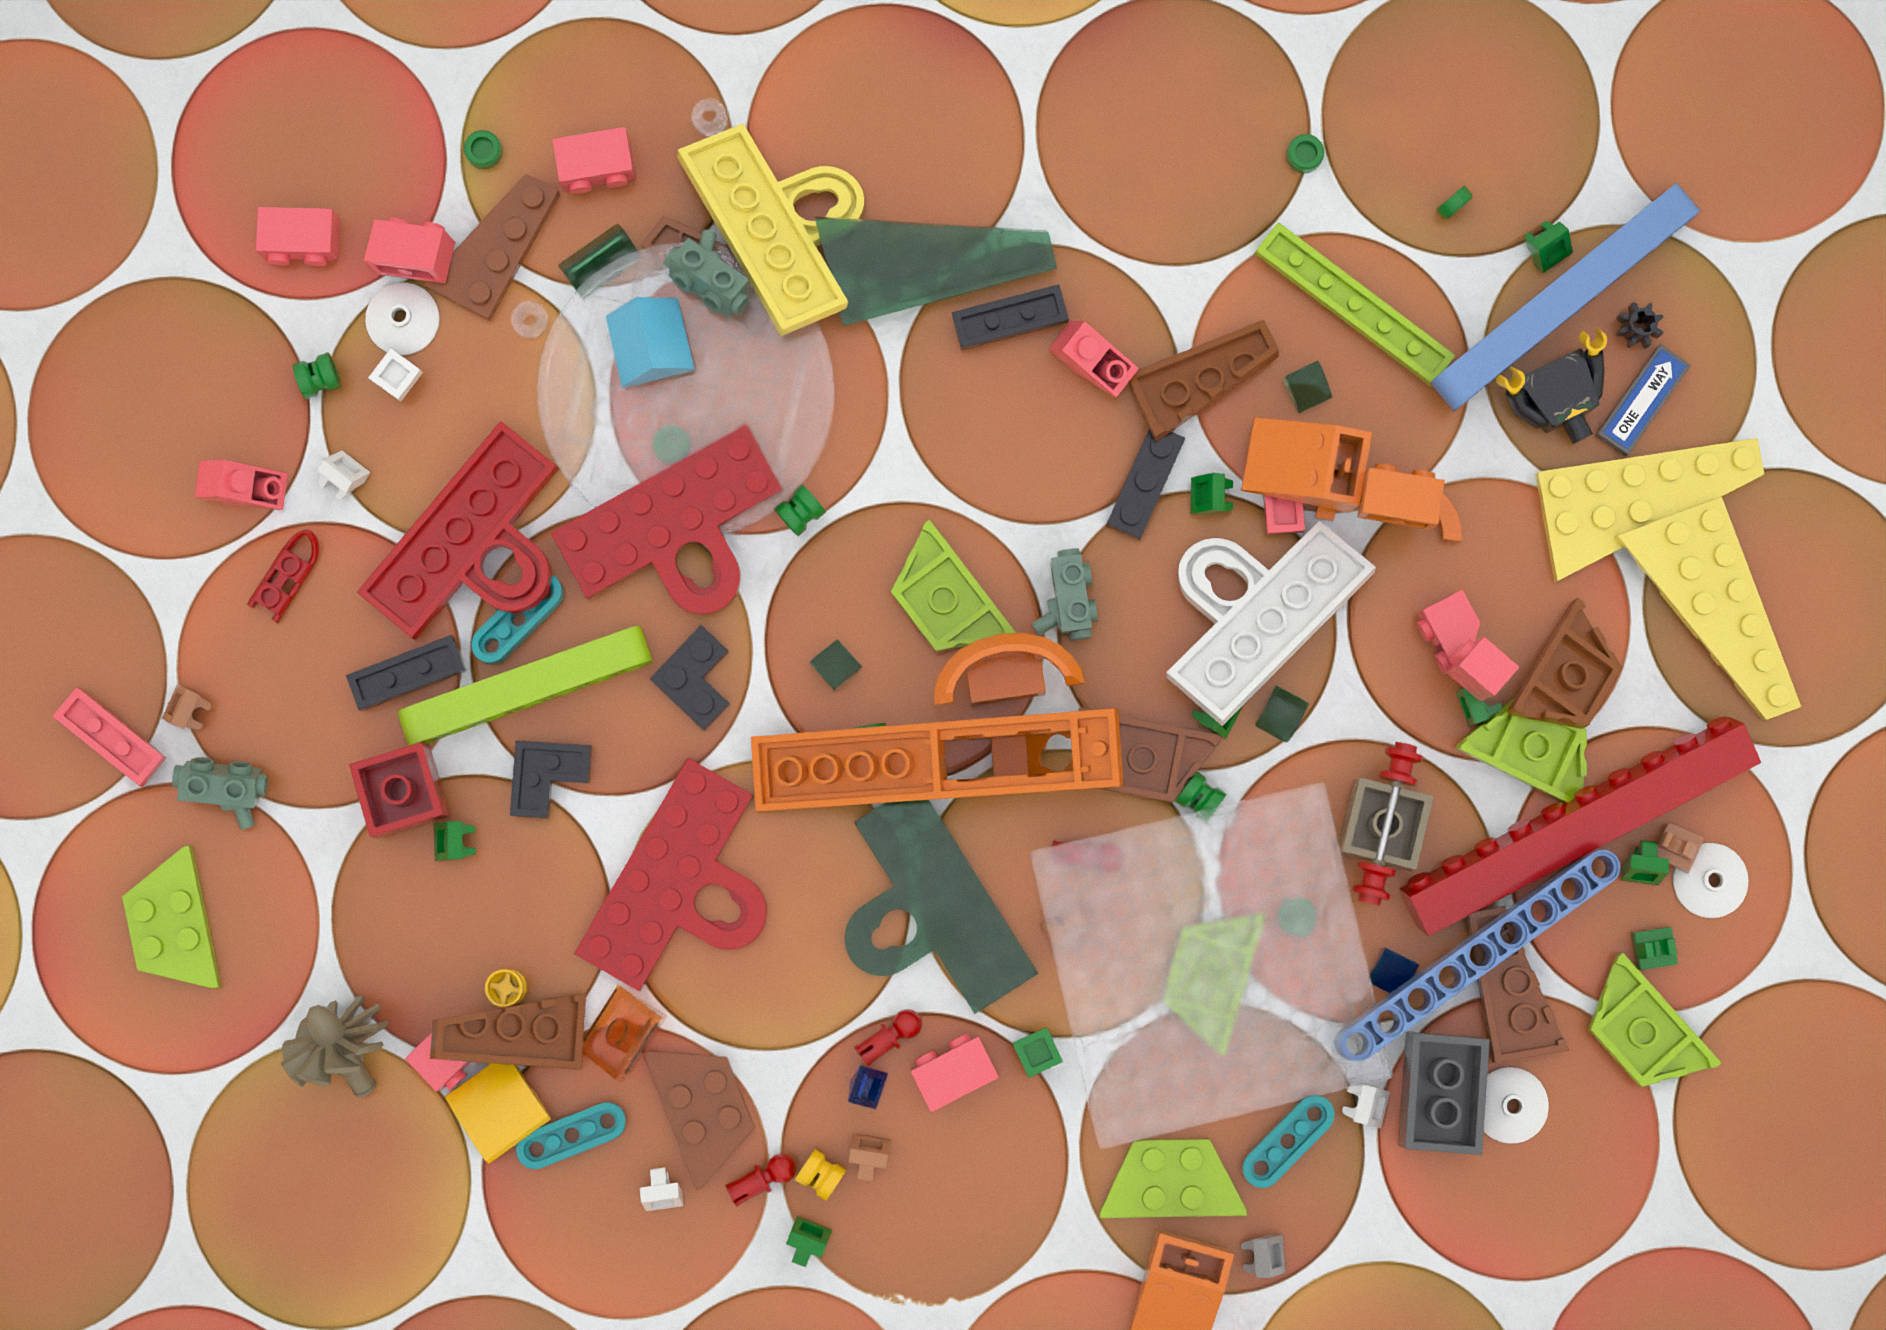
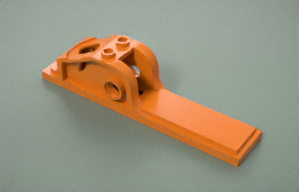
(910, 760)

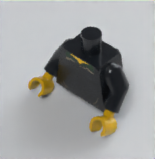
(1560, 390)

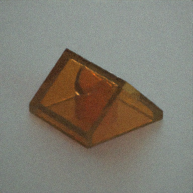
(622, 1033)

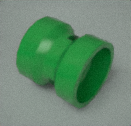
(316, 375)
(800, 510)
(1209, 799)

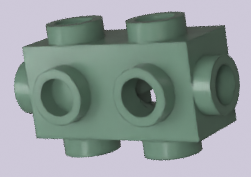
(704, 274)
(1070, 607)
(230, 786)

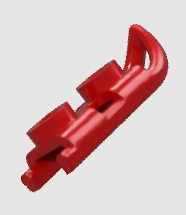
(289, 567)

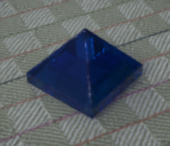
(866, 1086)

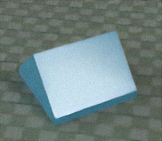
(649, 340)

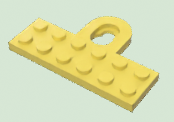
(765, 231)

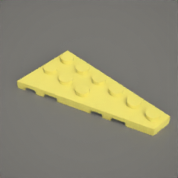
(1603, 499)
(1710, 588)

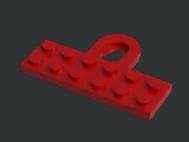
(667, 513)
(459, 532)
(666, 874)

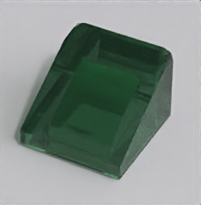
(1307, 387)
(835, 665)
(1282, 714)

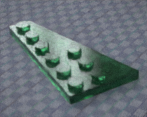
(911, 264)

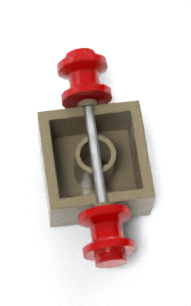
(1385, 823)

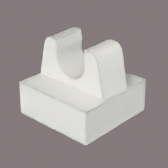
(395, 375)
(343, 473)
(1370, 1106)
(661, 1192)

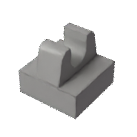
(1268, 1256)

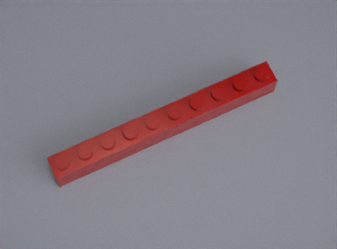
(1580, 826)

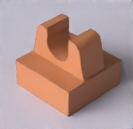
(181, 707)
(1679, 847)
(868, 1153)

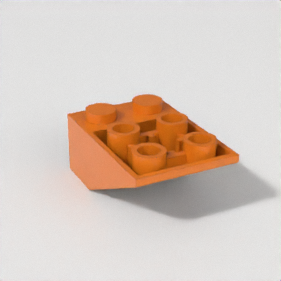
(1307, 462)
(1181, 1284)

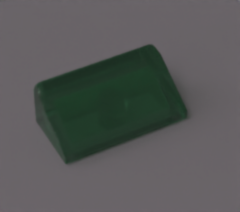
(596, 255)

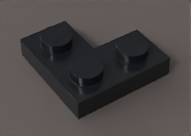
(684, 677)
(535, 769)

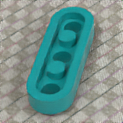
(510, 637)
(1304, 1133)
(557, 1145)

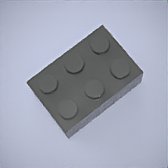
(1443, 1093)

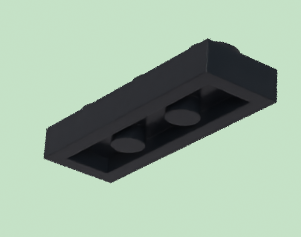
(1010, 317)
(1145, 484)
(406, 673)

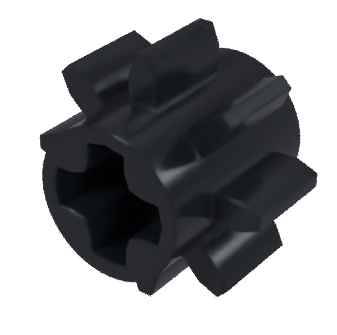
(1642, 315)

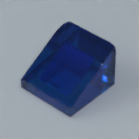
(1391, 970)

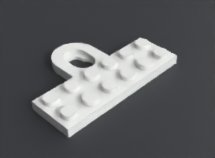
(1268, 622)

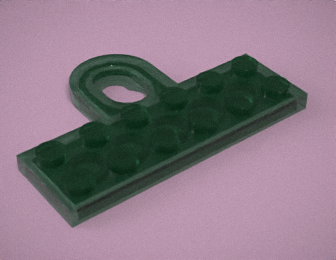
(946, 901)

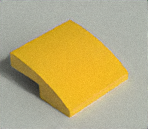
(497, 1109)

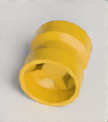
(499, 987)
(824, 1183)

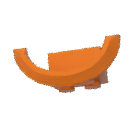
(1405, 500)
(1005, 669)

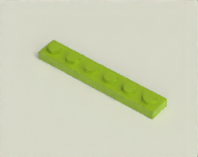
(1354, 304)

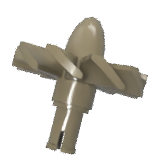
(333, 1046)

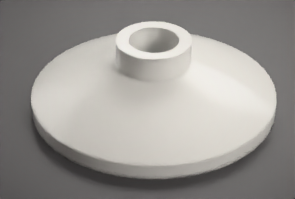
(411, 334)
(1696, 892)
(1516, 1084)

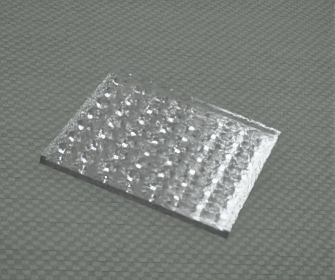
(1208, 963)

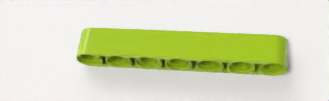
(525, 686)

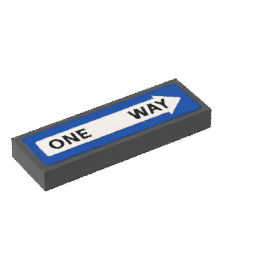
(1642, 400)

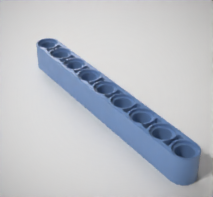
(1565, 297)
(1495, 951)

